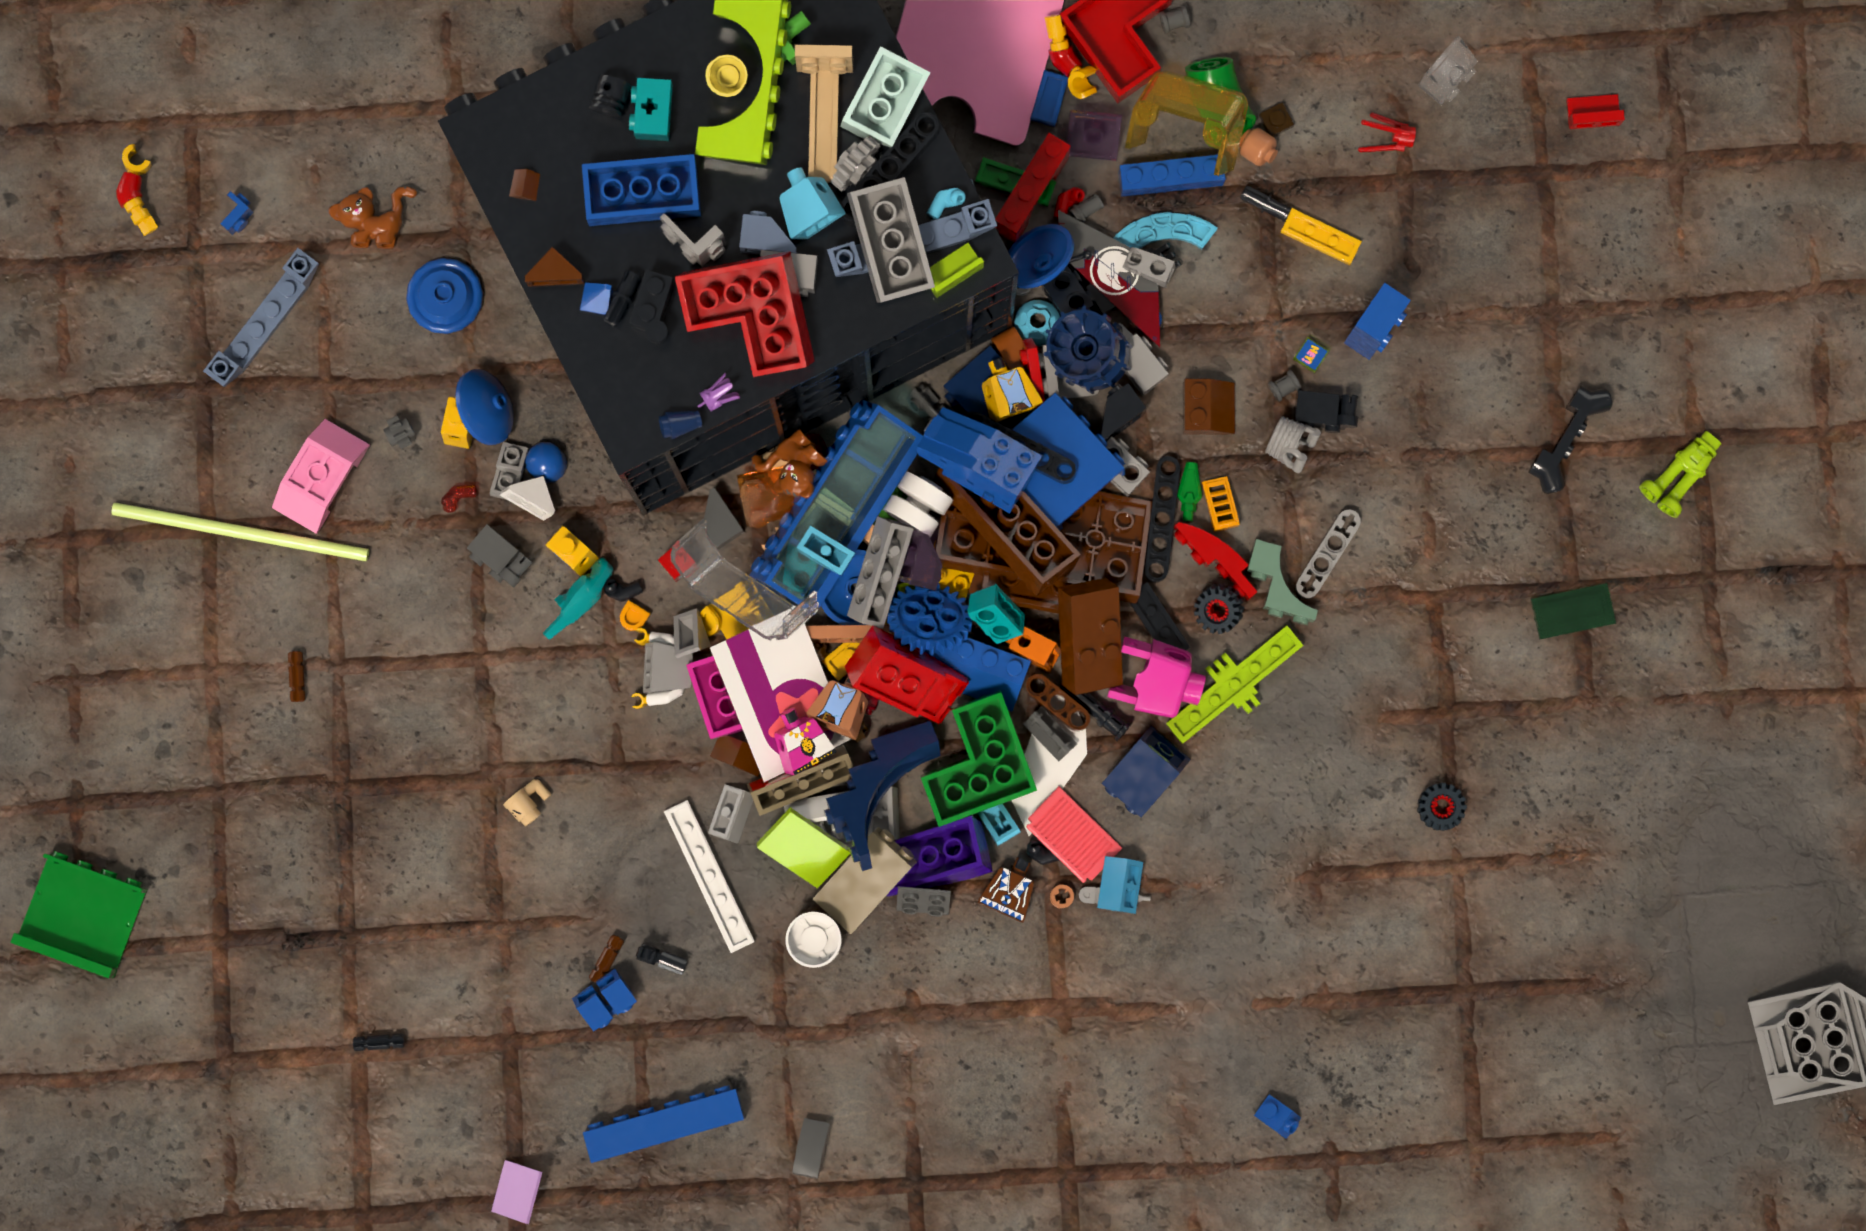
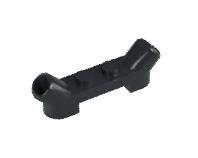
(1582, 404)

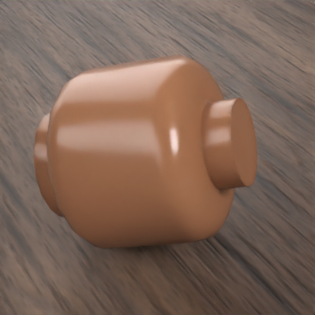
(1258, 146)

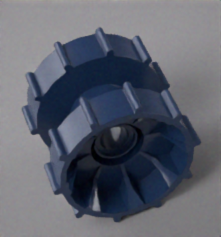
(1070, 337)

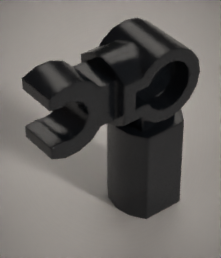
(665, 960)

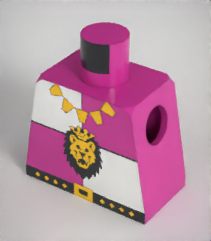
(801, 743)

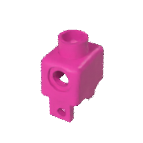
(1164, 680)

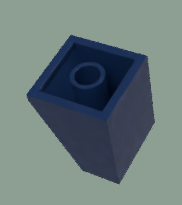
(1145, 772)

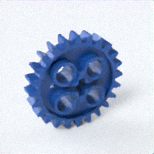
(929, 619)

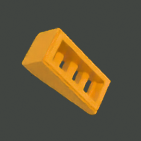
(1226, 524)

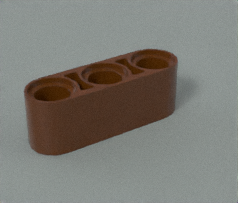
(1051, 691)

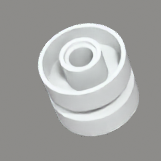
(922, 497)
(813, 939)

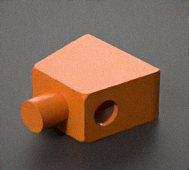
(1041, 650)

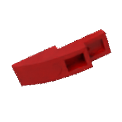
(1211, 549)

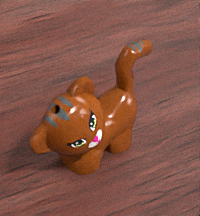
(358, 213)
(796, 476)

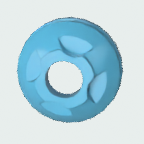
(1024, 327)

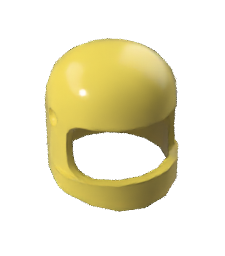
(726, 75)

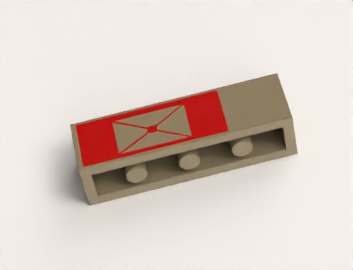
(790, 788)

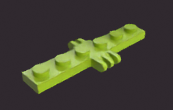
(1234, 684)

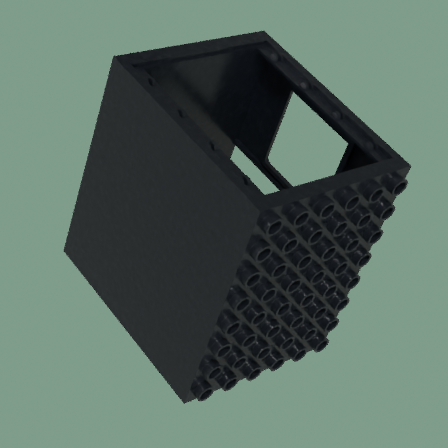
(616, 371)

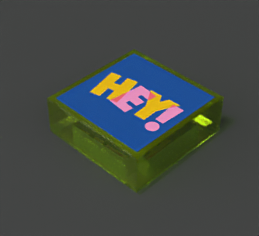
(1311, 355)

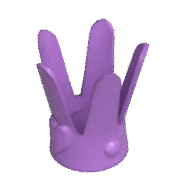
(713, 396)

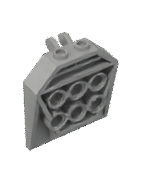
(1778, 1039)

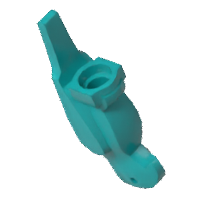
(580, 596)

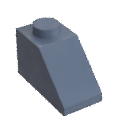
(763, 233)

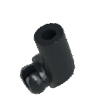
(620, 592)
(1040, 853)

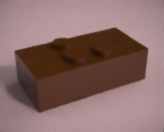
(1090, 636)

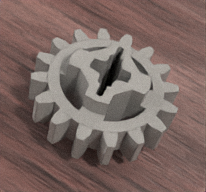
(855, 163)

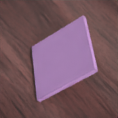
(516, 1191)

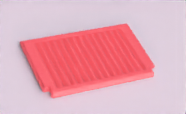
(1072, 835)

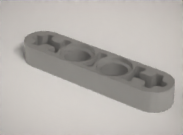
(1326, 553)

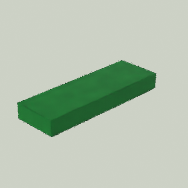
(1005, 178)

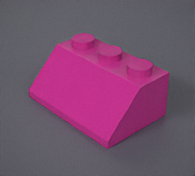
(713, 698)

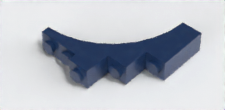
(868, 783)

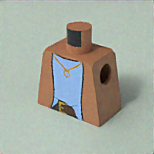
(839, 708)

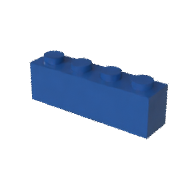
(1169, 175)

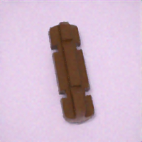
(296, 676)
(606, 958)

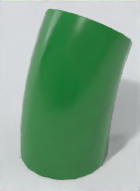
(1219, 72)

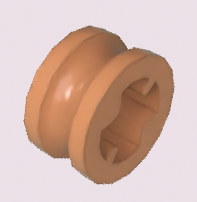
(1055, 891)

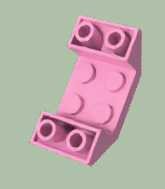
(318, 474)

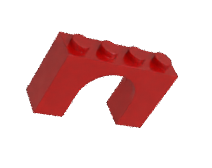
(1042, 169)

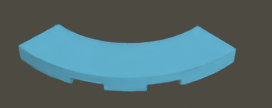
(1167, 226)

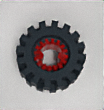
(1213, 619)
(1454, 811)

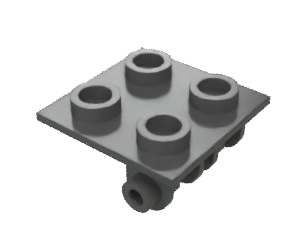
(920, 900)

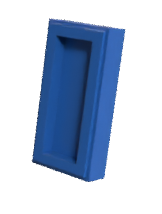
(1049, 98)

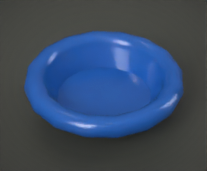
(444, 296)

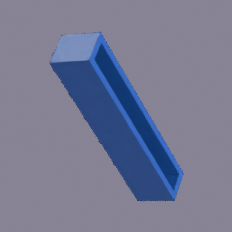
(663, 1125)

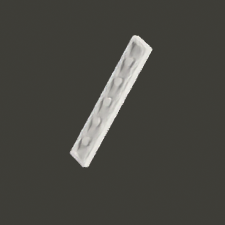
(709, 876)

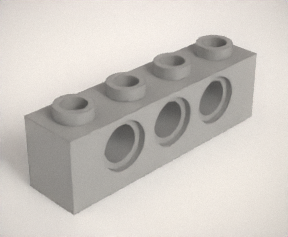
(880, 572)

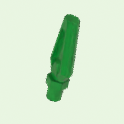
(1189, 491)

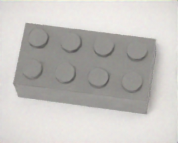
(890, 240)

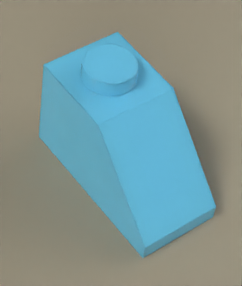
(825, 551)

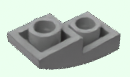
(509, 468)

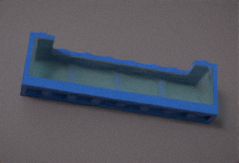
(847, 498)

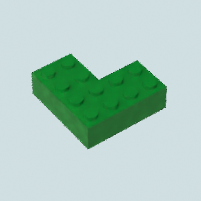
(993, 770)

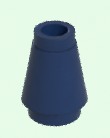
(679, 423)

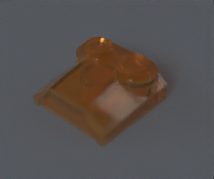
(760, 501)

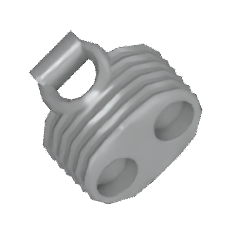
(1285, 442)

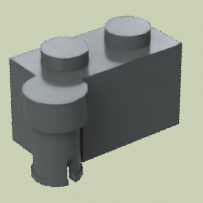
(499, 555)

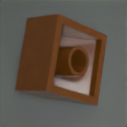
(1208, 407)

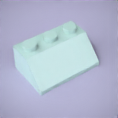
(885, 98)

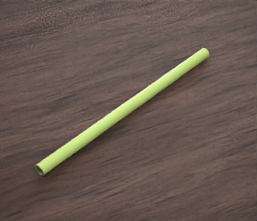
(239, 531)

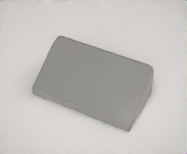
(731, 814)

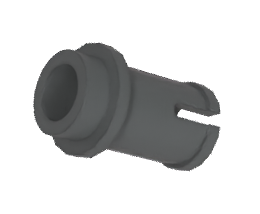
(1086, 208)

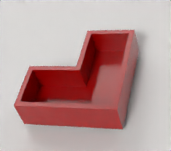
(1108, 41)

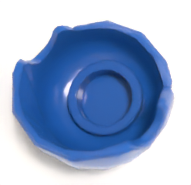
(546, 461)

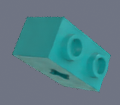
(658, 124)

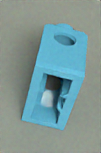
(808, 205)

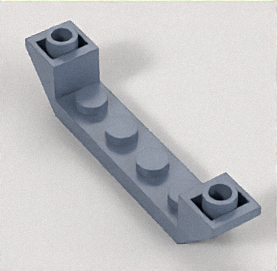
(935, 235)
(265, 320)

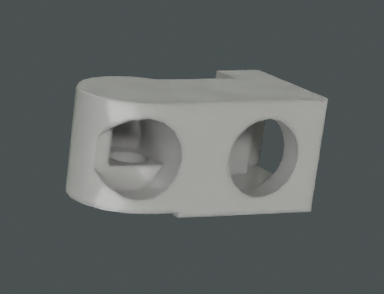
(1149, 266)

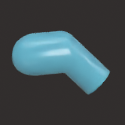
(945, 199)

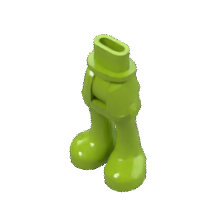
(1692, 460)

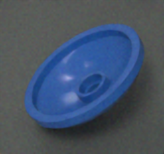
(1041, 255)
(484, 407)
(840, 596)

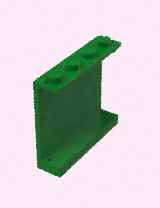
(81, 915)

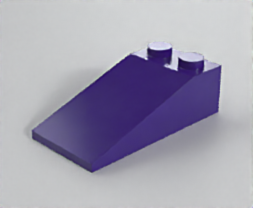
(946, 855)

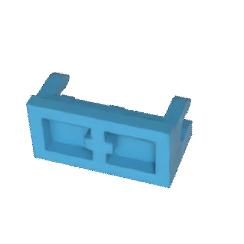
(1120, 885)

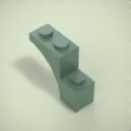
(1264, 564)

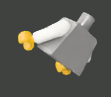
(663, 672)

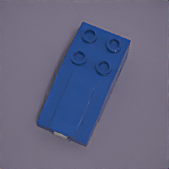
(979, 457)

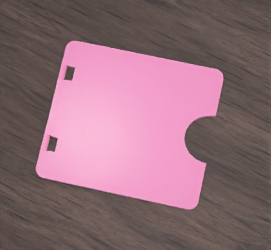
(983, 55)

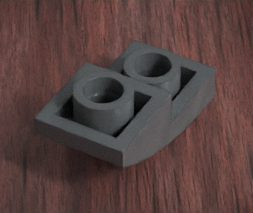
(811, 1148)

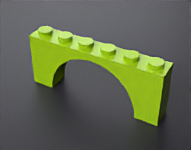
(749, 134)

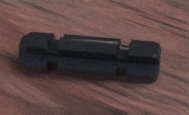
(378, 1042)

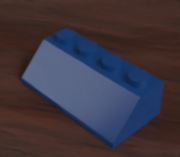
(986, 669)

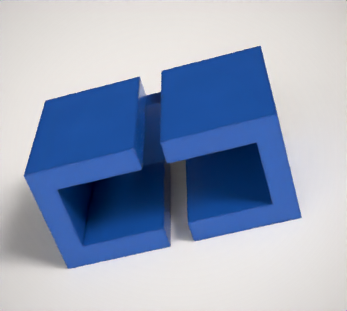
(594, 1009)

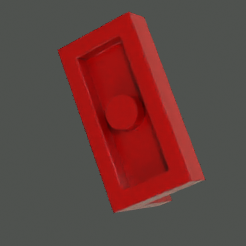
(1594, 112)

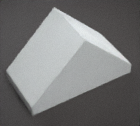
(531, 496)

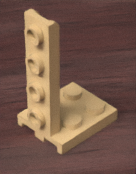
(824, 65)

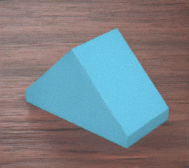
(999, 824)

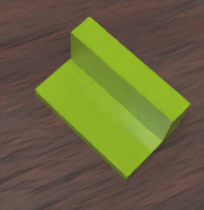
(955, 269)

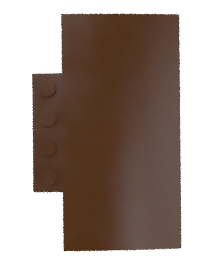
(1106, 531)

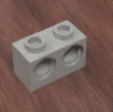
(1120, 482)

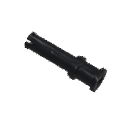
(1104, 716)

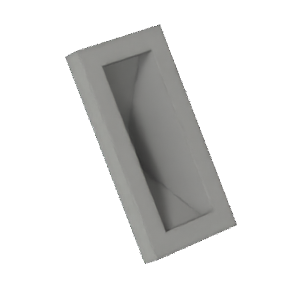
(689, 633)

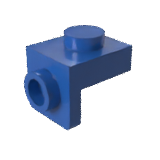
(237, 219)
(1278, 1116)

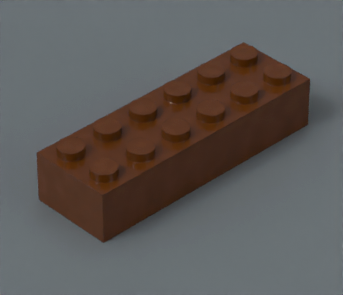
(1021, 538)

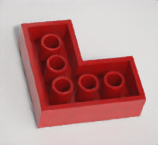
(760, 296)

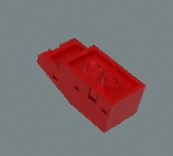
(903, 677)

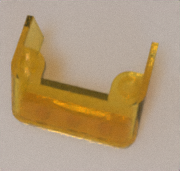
(1217, 107)

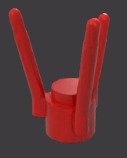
(1401, 134)

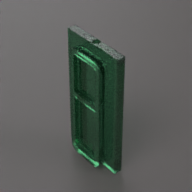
(1573, 611)

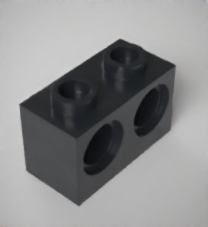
(1064, 298)

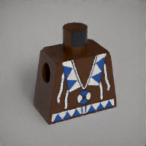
(1009, 891)

